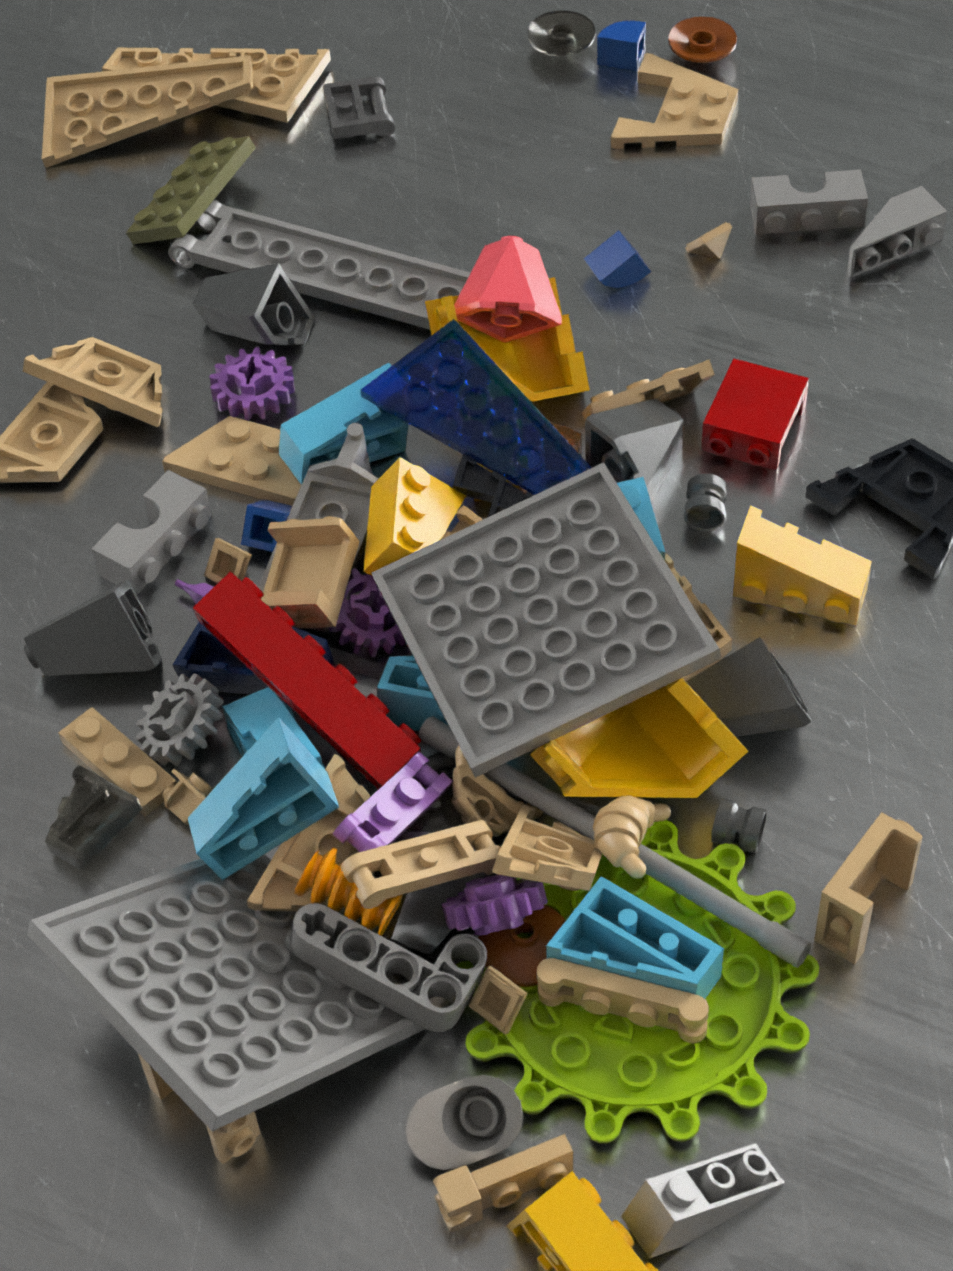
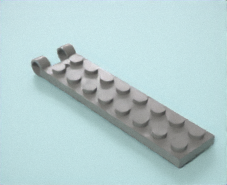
(320, 263)

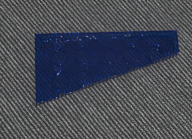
(473, 407)

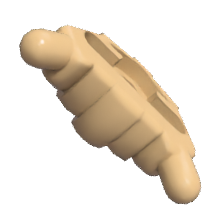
(483, 799)
(621, 829)

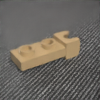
(466, 1194)

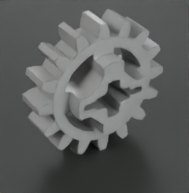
(179, 719)

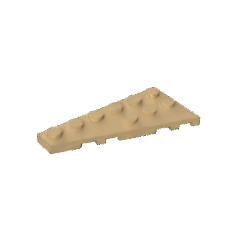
(278, 79)
(116, 104)

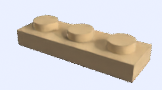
(116, 758)

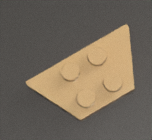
(104, 376)
(47, 437)
(239, 459)
(547, 853)
(279, 880)

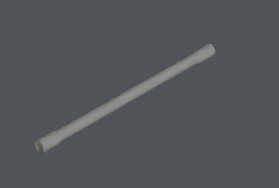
(768, 933)

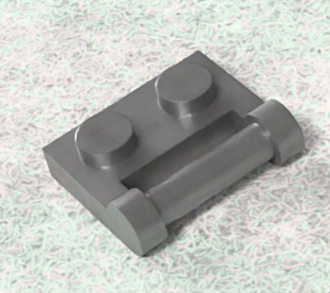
(347, 111)

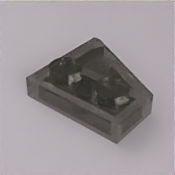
(89, 818)

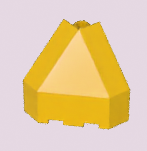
(538, 364)
(649, 748)

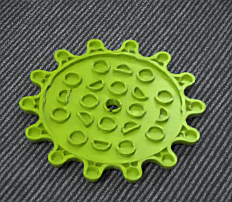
(635, 1068)

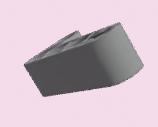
(387, 958)

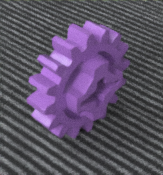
(252, 383)
(366, 616)
(494, 904)

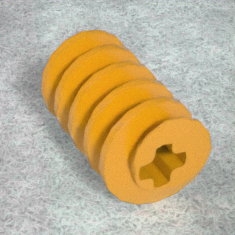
(329, 882)

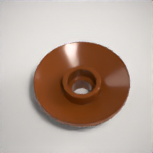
(702, 39)
(520, 957)

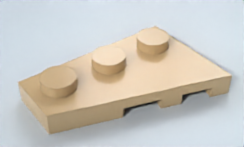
(668, 387)

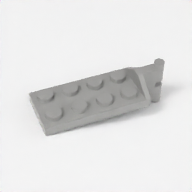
(337, 490)

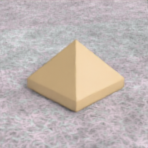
(711, 243)
(224, 559)
(498, 999)

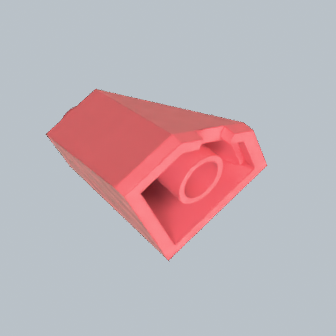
(508, 292)

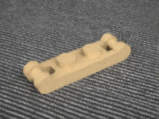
(421, 862)
(624, 996)

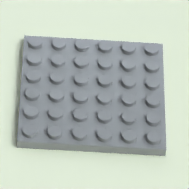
(543, 618)
(214, 989)

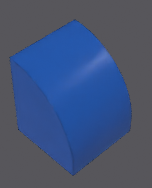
(622, 45)
(617, 262)
(257, 522)

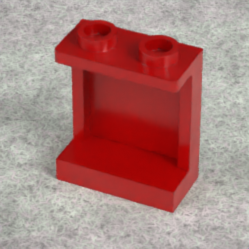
(753, 413)

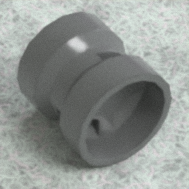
(707, 495)
(739, 825)

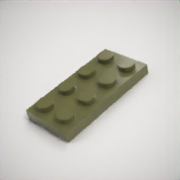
(190, 190)

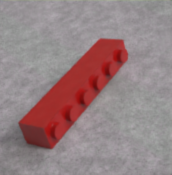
(306, 680)

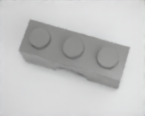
(782, 209)
(176, 513)

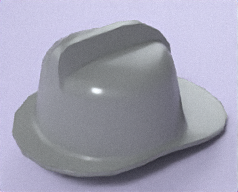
(464, 1122)

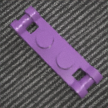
(394, 806)

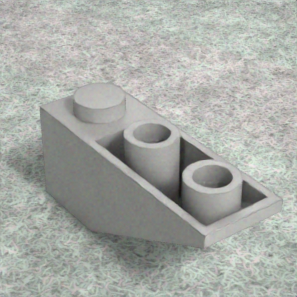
(898, 229)
(698, 1198)

